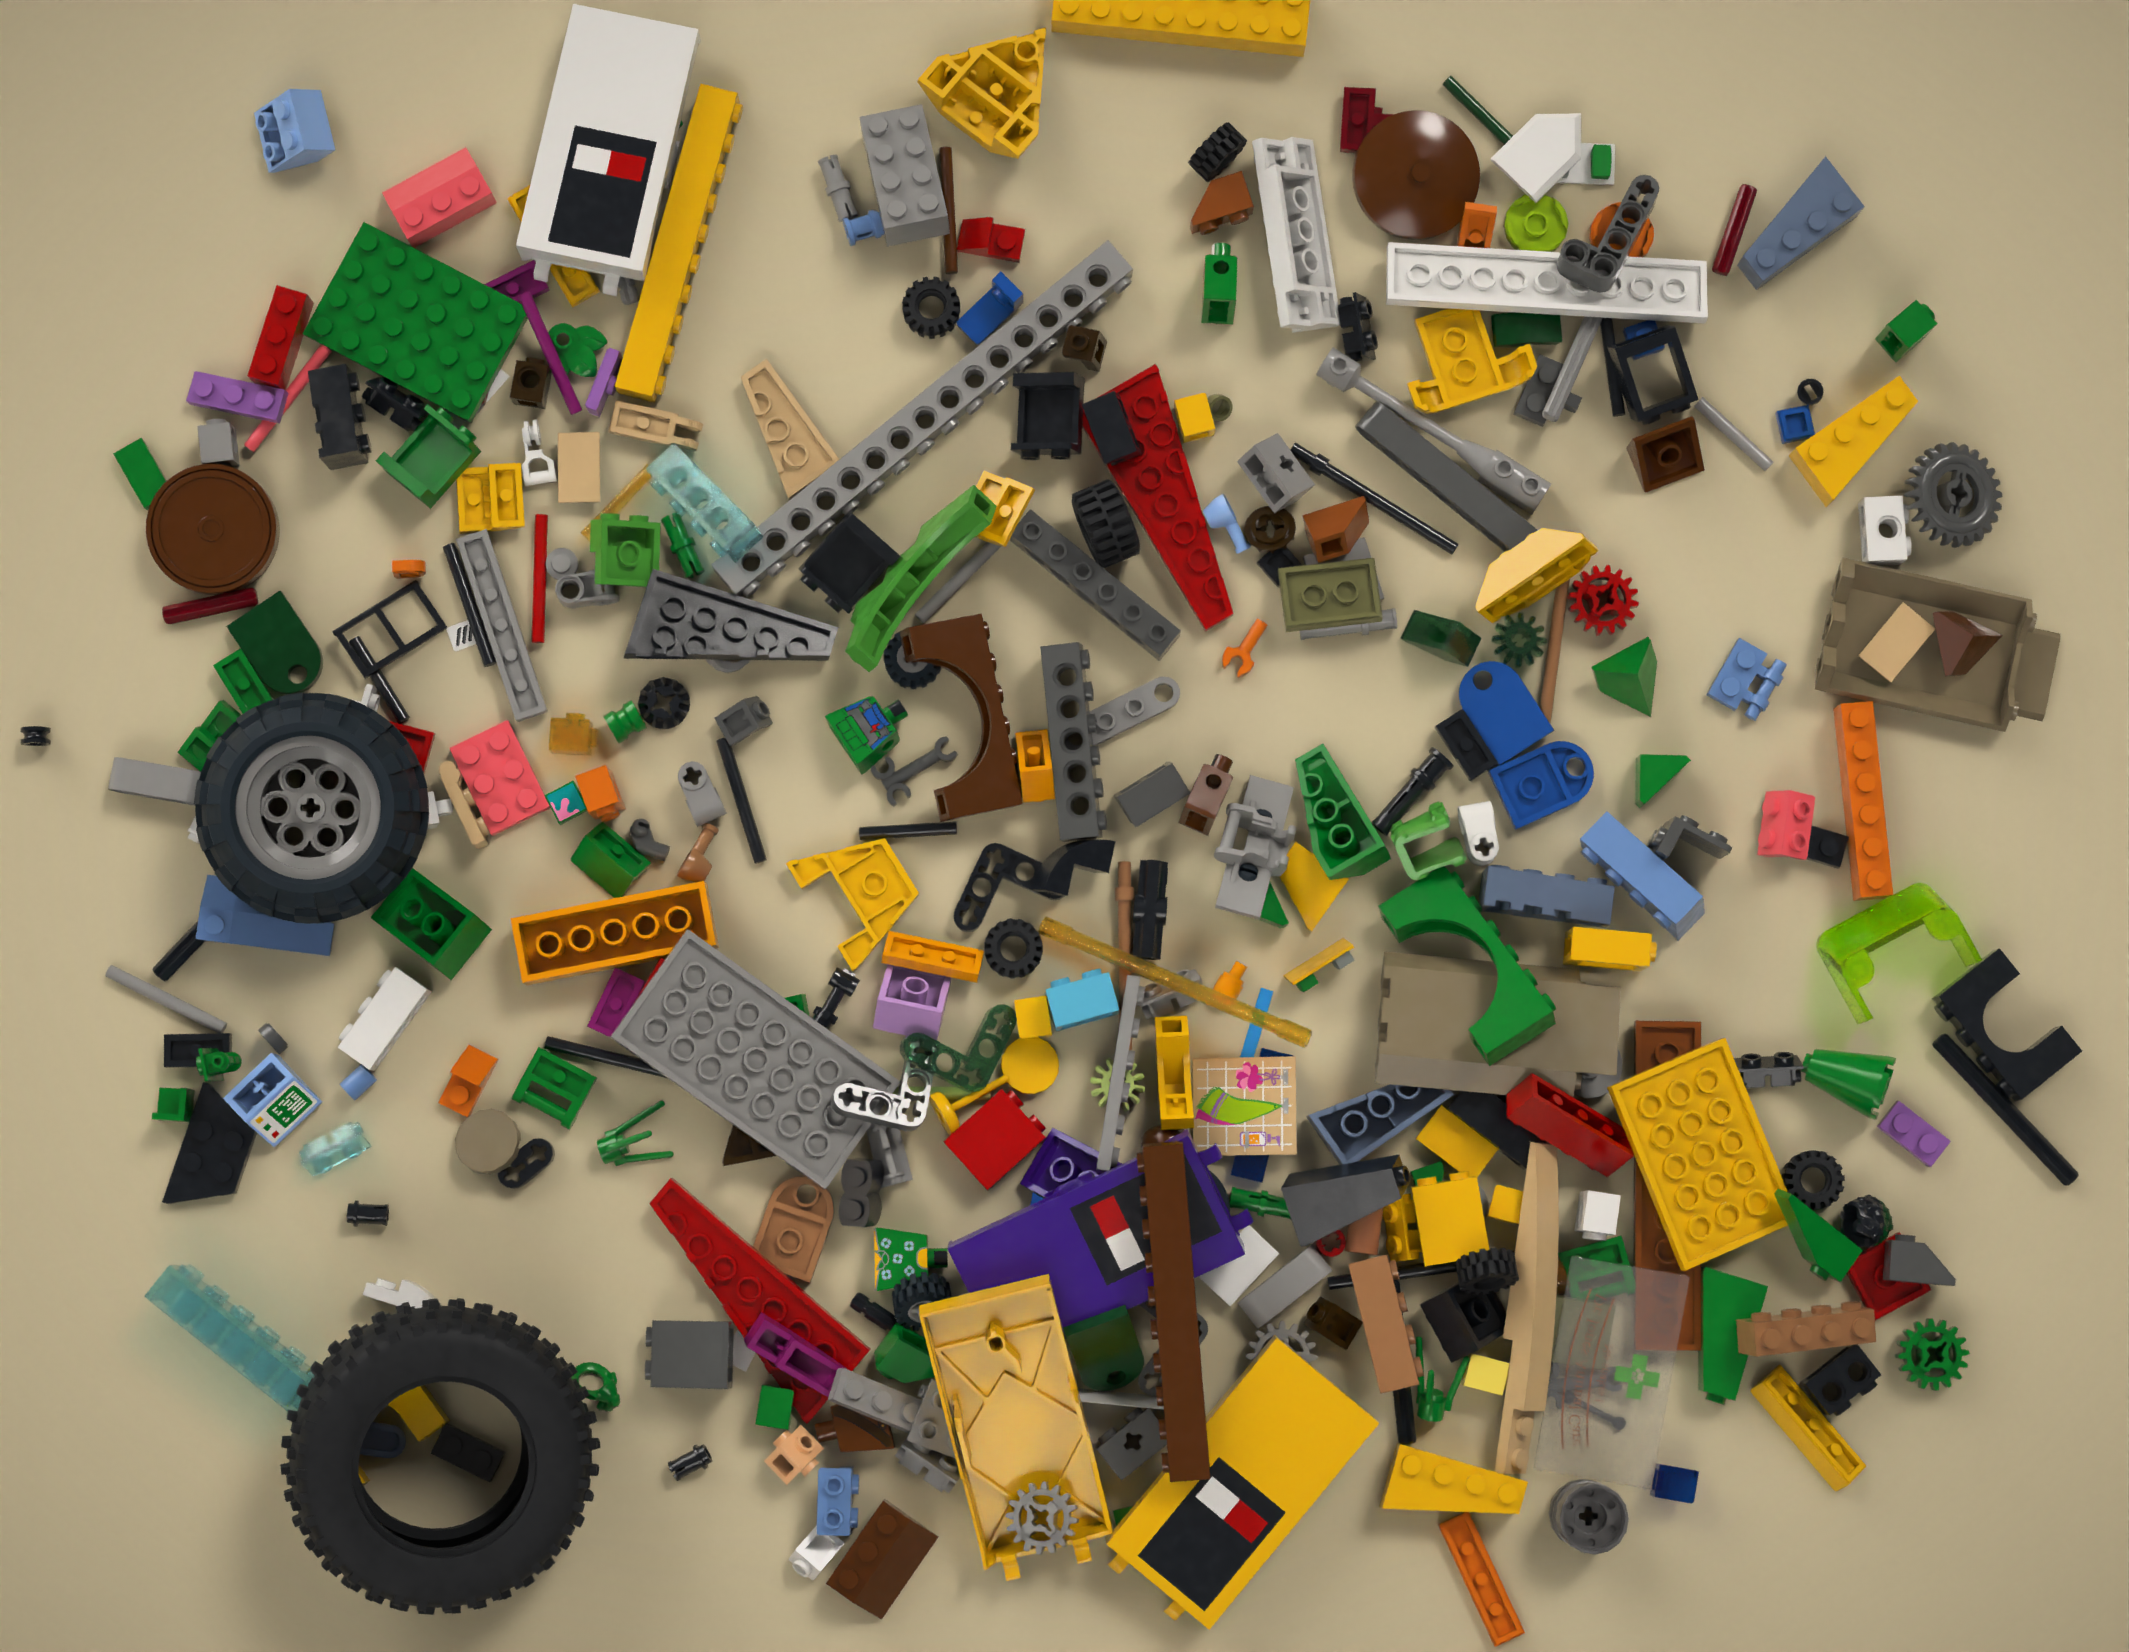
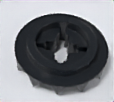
(659, 717)

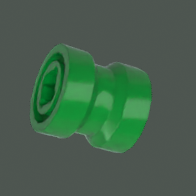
(625, 721)

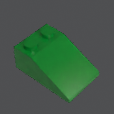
(431, 923)

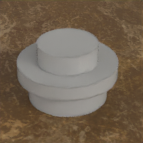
(561, 563)

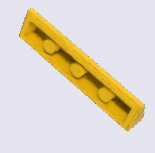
(1808, 1428)

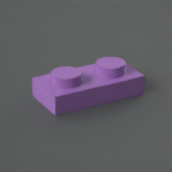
(1913, 1133)

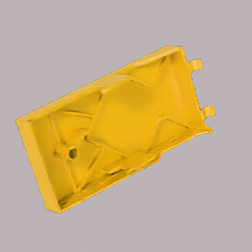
(1014, 1414)

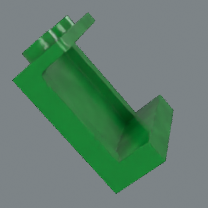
(432, 457)

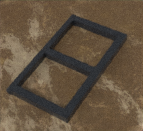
(403, 649)

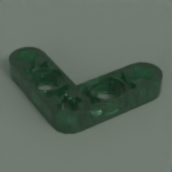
(973, 1058)

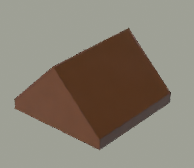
(1666, 454)

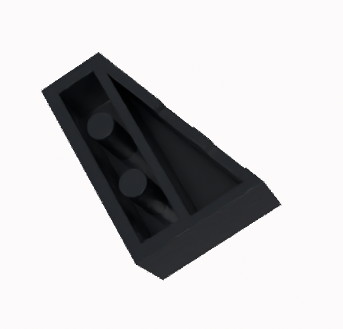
(339, 417)

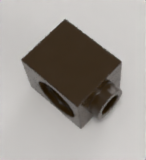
(531, 397)

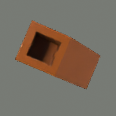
(1223, 202)
(1336, 528)

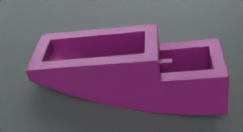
(792, 1354)

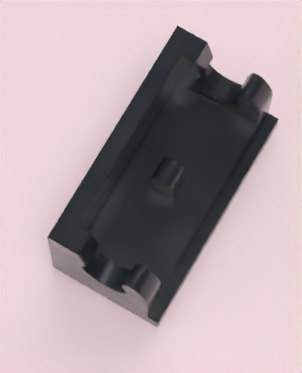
(1112, 429)

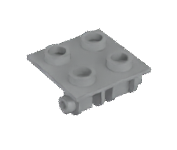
(930, 1423)

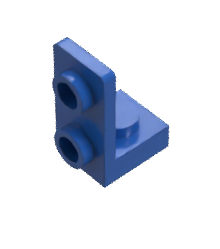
(991, 309)

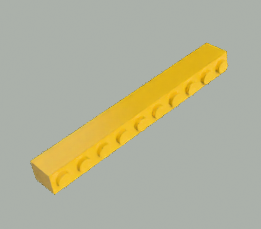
(678, 242)

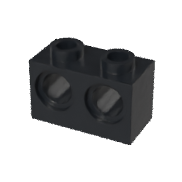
(1836, 1372)

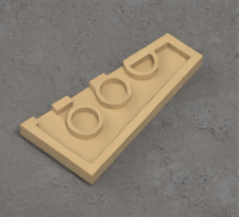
(791, 436)

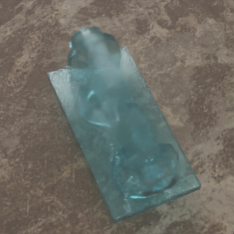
(321, 1156)

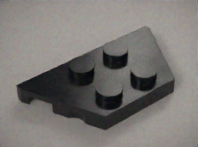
(211, 1152)

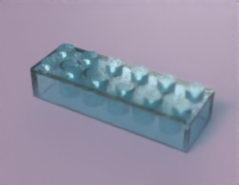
(231, 1333)

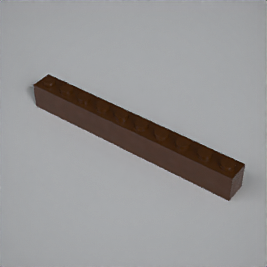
(1175, 1311)

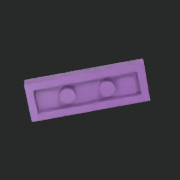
(237, 397)

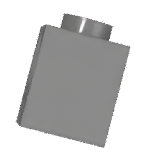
(218, 443)

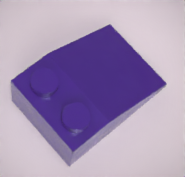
(1059, 1162)

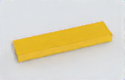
(574, 283)

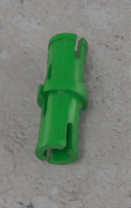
(682, 545)
(1259, 1202)

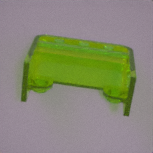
(1847, 944)

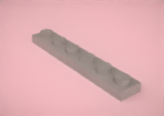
(501, 625)
(1118, 1088)

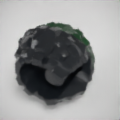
(1866, 1221)

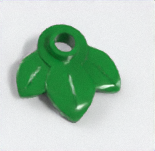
(578, 353)

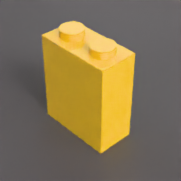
(1449, 1218)

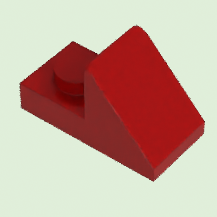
(990, 240)

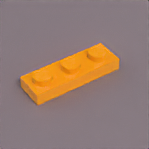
(932, 956)

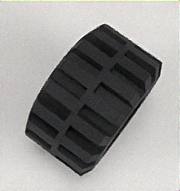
(1105, 523)

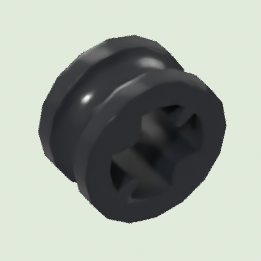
(35, 736)

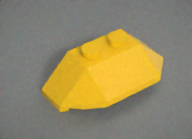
(1532, 571)

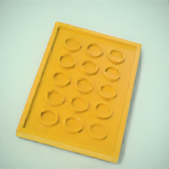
(1701, 1153)

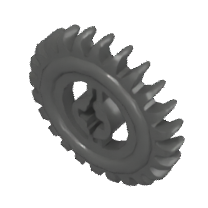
(1941, 504)

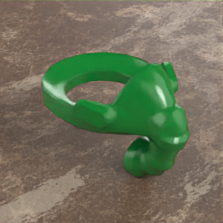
(607, 1394)

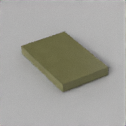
(1330, 595)

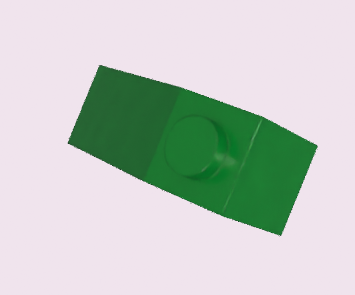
(1817, 1240)

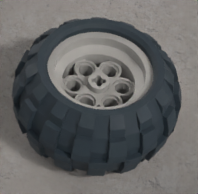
(252, 768)

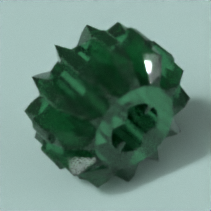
(1509, 632)

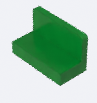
(609, 860)

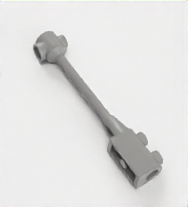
(1495, 468)

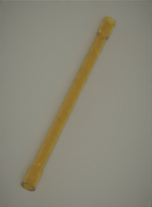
(1282, 1028)

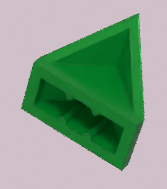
(1629, 676)

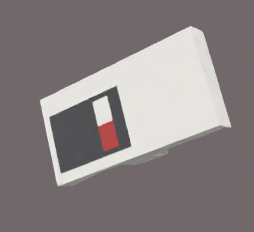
(607, 145)

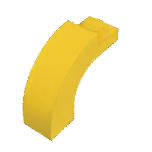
(1173, 1072)

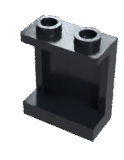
(1049, 414)
(847, 563)

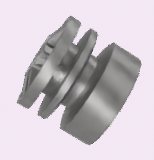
(1602, 1529)

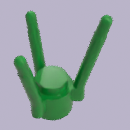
(615, 1147)
(1431, 1400)

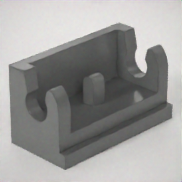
(1152, 794)

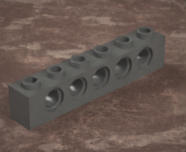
(1095, 585)
(1054, 662)

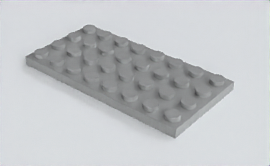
(751, 1057)

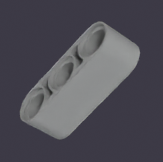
(153, 780)
(1284, 1286)

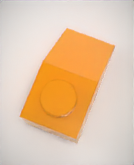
(1035, 765)

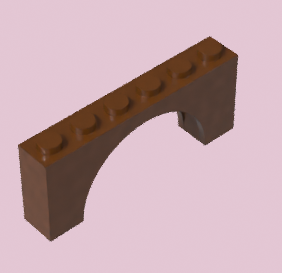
(964, 650)

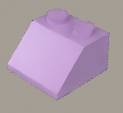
(911, 1002)

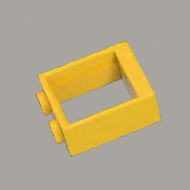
(1608, 949)

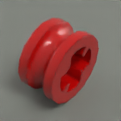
(1334, 1251)

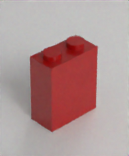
(996, 1138)

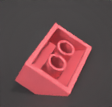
(439, 197)

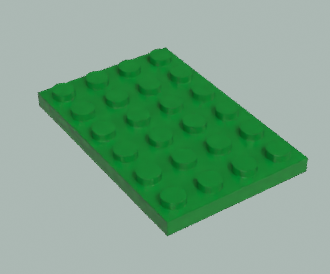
(417, 322)

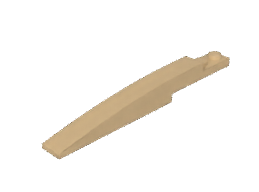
(1531, 1309)

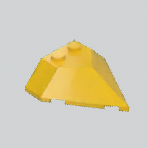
(991, 91)

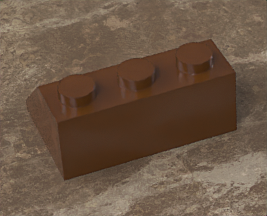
(882, 1559)

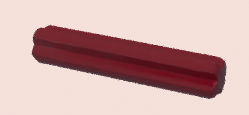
(1734, 230)
(210, 605)

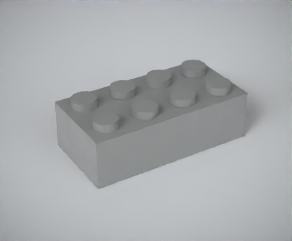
(904, 175)

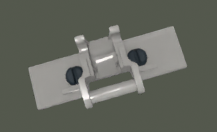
(1265, 849)

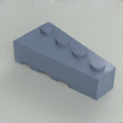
(1807, 219)
(1545, 896)
(1370, 1120)

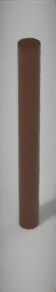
(947, 186)

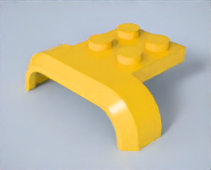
(1464, 362)

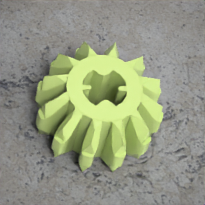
(1105, 1084)

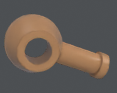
(696, 866)

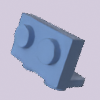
(835, 1500)

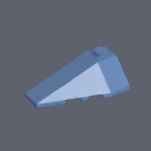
(232, 921)

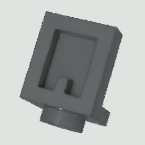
(743, 719)

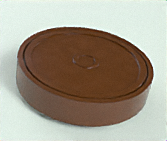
(212, 529)

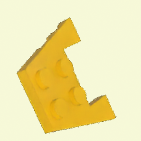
(872, 883)

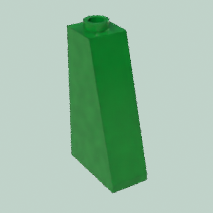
(1722, 1303)

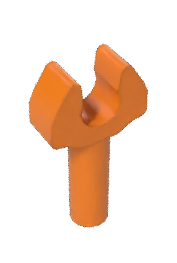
(1245, 648)

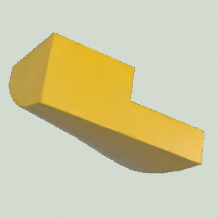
(1309, 885)

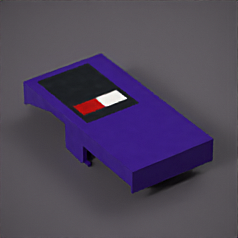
(1094, 1240)

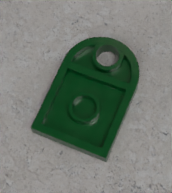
(277, 643)
(1105, 1346)

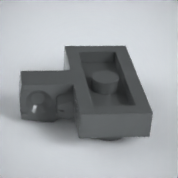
(1539, 389)

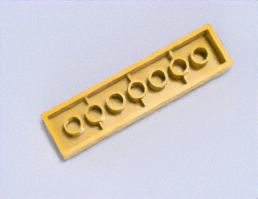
(1222, 24)

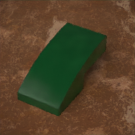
(1525, 328)

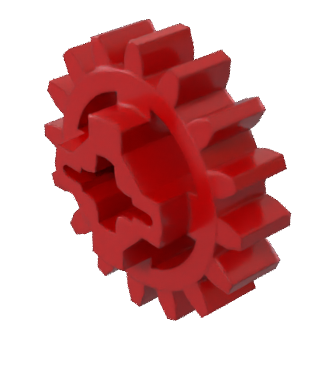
(1613, 606)

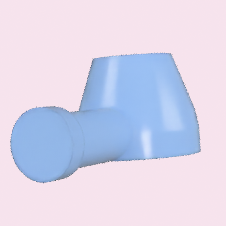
(1220, 514)

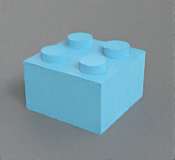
(1081, 1000)

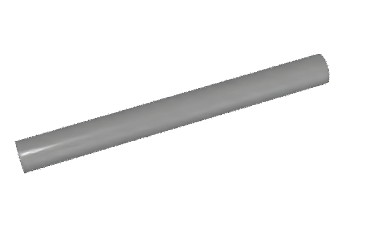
(956, 581)
(166, 999)

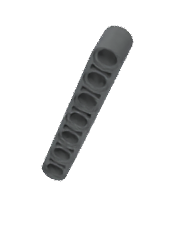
(1443, 477)

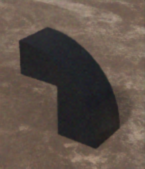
(1057, 870)

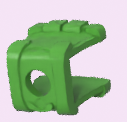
(1441, 855)

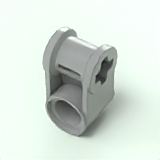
(589, 592)
(701, 798)

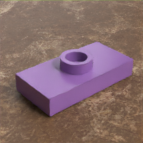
(604, 382)

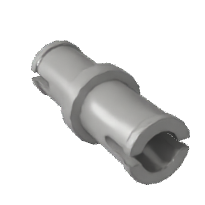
(837, 187)

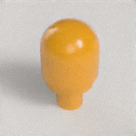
(1230, 982)

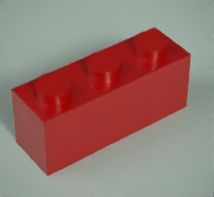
(280, 338)

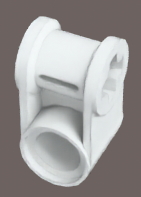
(1478, 827)

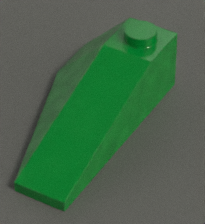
(1338, 825)

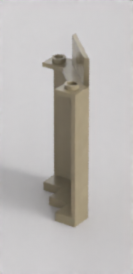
(2003, 684)
(1436, 1000)

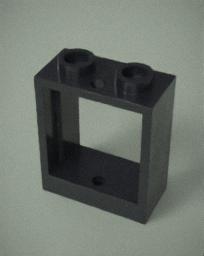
(1639, 344)

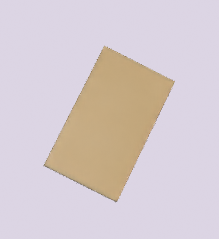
(579, 467)
(1896, 642)

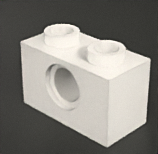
(1874, 546)
(1597, 1215)

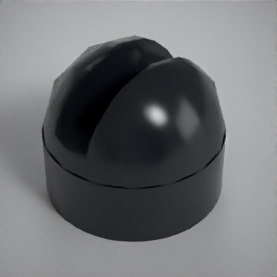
(1816, 387)

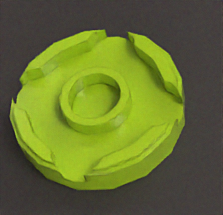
(1536, 225)

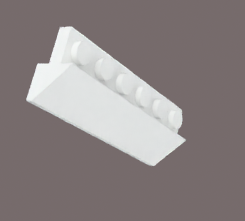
(1296, 233)

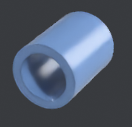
(358, 1082)

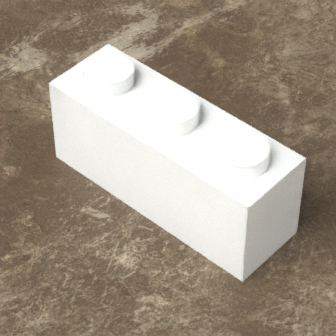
(383, 1018)

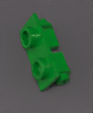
(214, 1064)

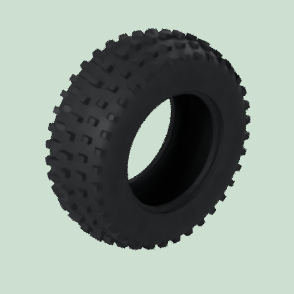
(460, 1561)

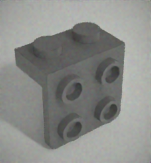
(1685, 828)

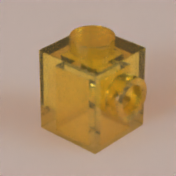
(572, 735)

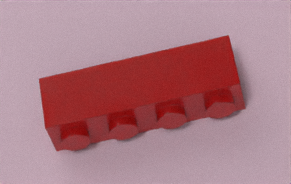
(1568, 1125)

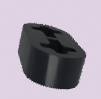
(531, 1169)

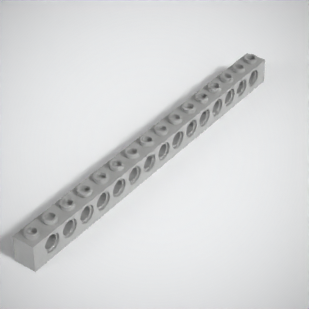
(1103, 261)

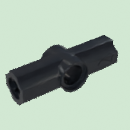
(1150, 909)

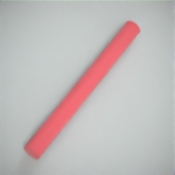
(294, 390)

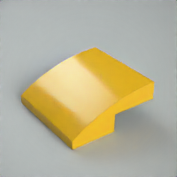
(490, 498)
(1011, 501)

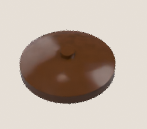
(1415, 174)

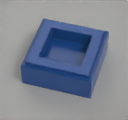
(1795, 424)

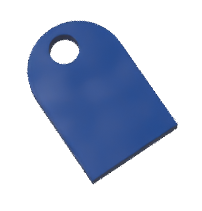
(1504, 712)
(1540, 782)

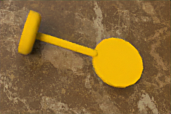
(1026, 1066)

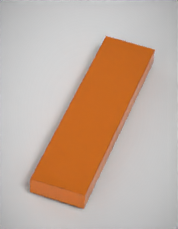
(1481, 1578)

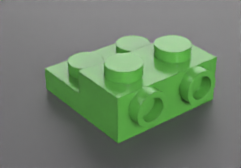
(624, 549)

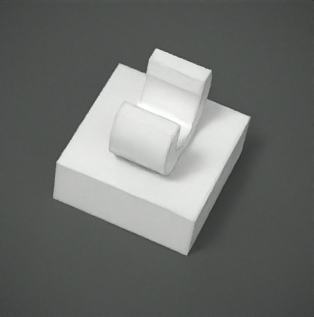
(438, 809)

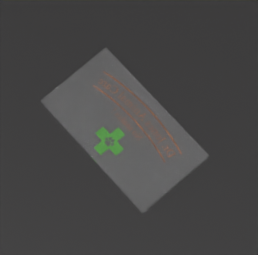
(1611, 1372)

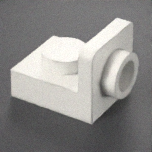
(814, 1553)

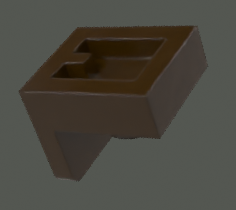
(1086, 346)
(1332, 1322)

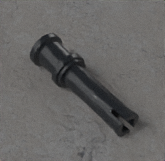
(1421, 780)

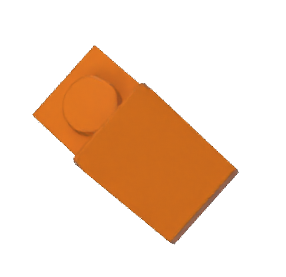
(1477, 225)
(468, 1080)

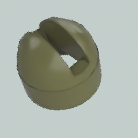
(1220, 409)

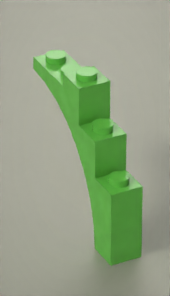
(937, 543)

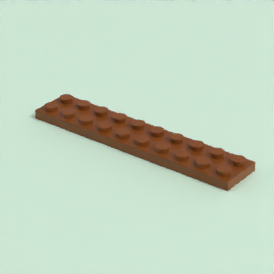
(1653, 1045)

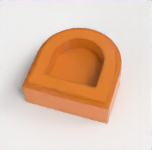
(408, 568)

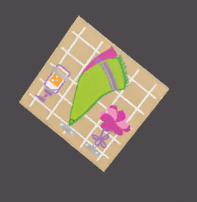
(1245, 1105)

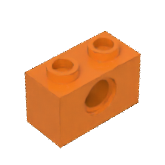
(600, 793)

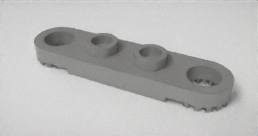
(1130, 710)

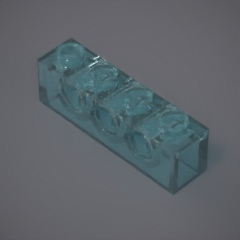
(675, 467)

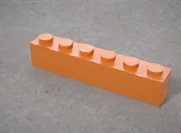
(1863, 801)

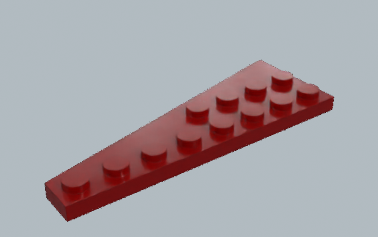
(1165, 497)
(752, 1285)

